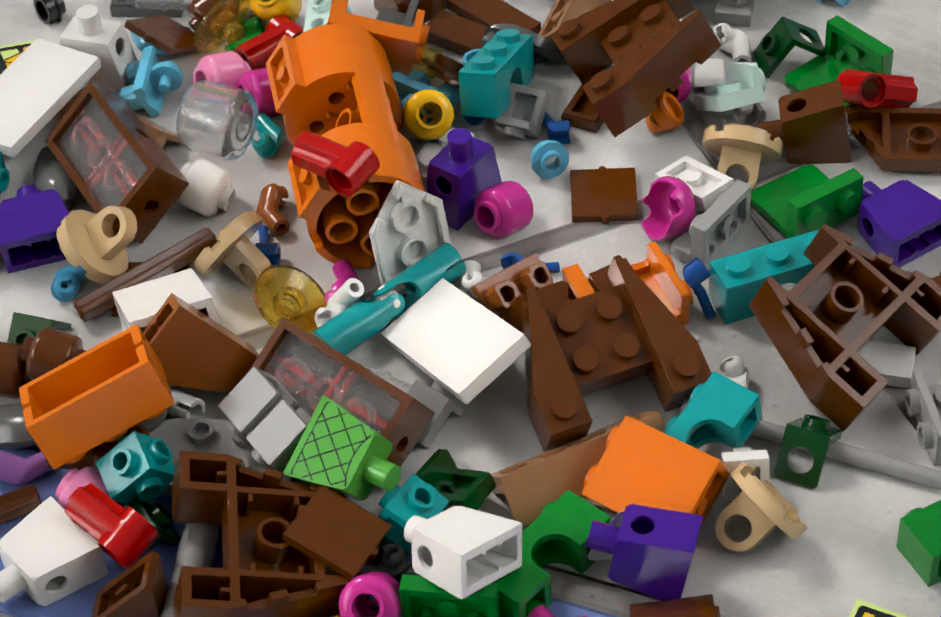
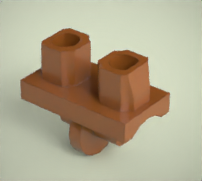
(504, 287)

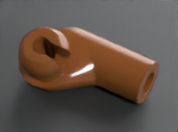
(268, 206)

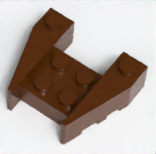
(647, 51)
(837, 312)
(599, 345)
(259, 569)

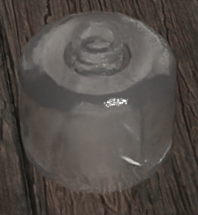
(217, 120)

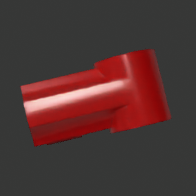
(259, 49)
(877, 89)
(342, 166)
(118, 531)

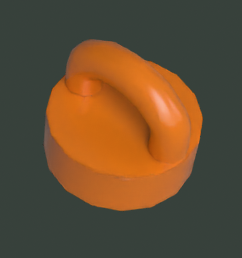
(668, 114)

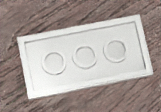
(38, 88)
(456, 340)

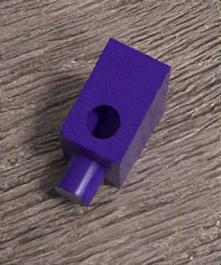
(461, 174)
(900, 220)
(30, 228)
(649, 549)

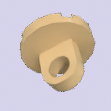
(742, 148)
(92, 244)
(236, 250)
(762, 506)

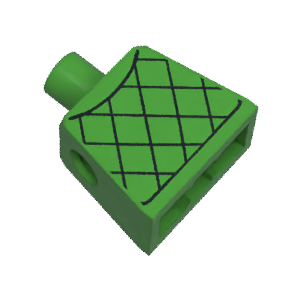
(342, 454)

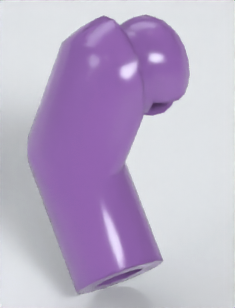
(19, 470)

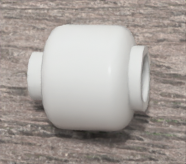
(207, 188)

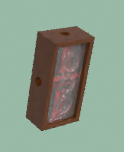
(116, 159)
(317, 370)

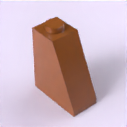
(197, 348)

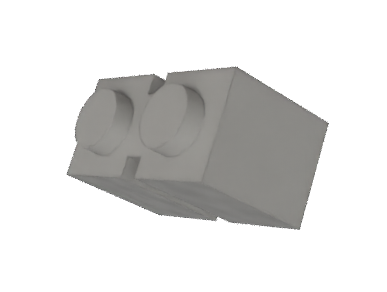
(265, 416)

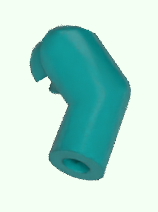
(270, 134)

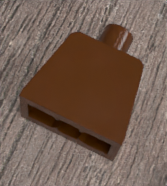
(812, 125)

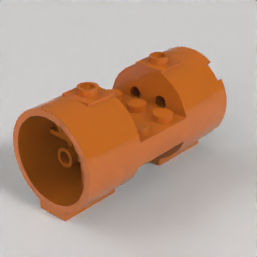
(343, 89)

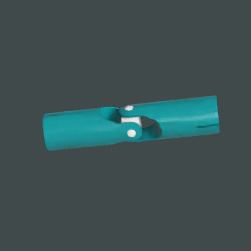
(371, 315)

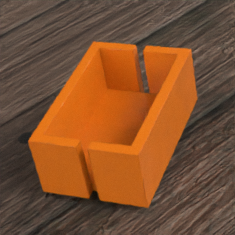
(95, 397)

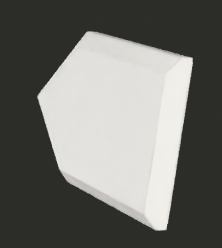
(406, 230)

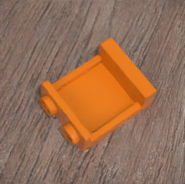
(402, 43)
(656, 272)
(653, 471)

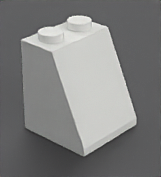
(142, 301)

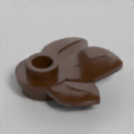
(445, 69)

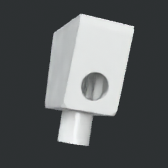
(102, 39)
(464, 548)
(48, 556)

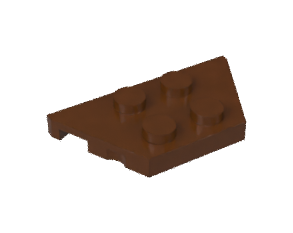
(899, 136)

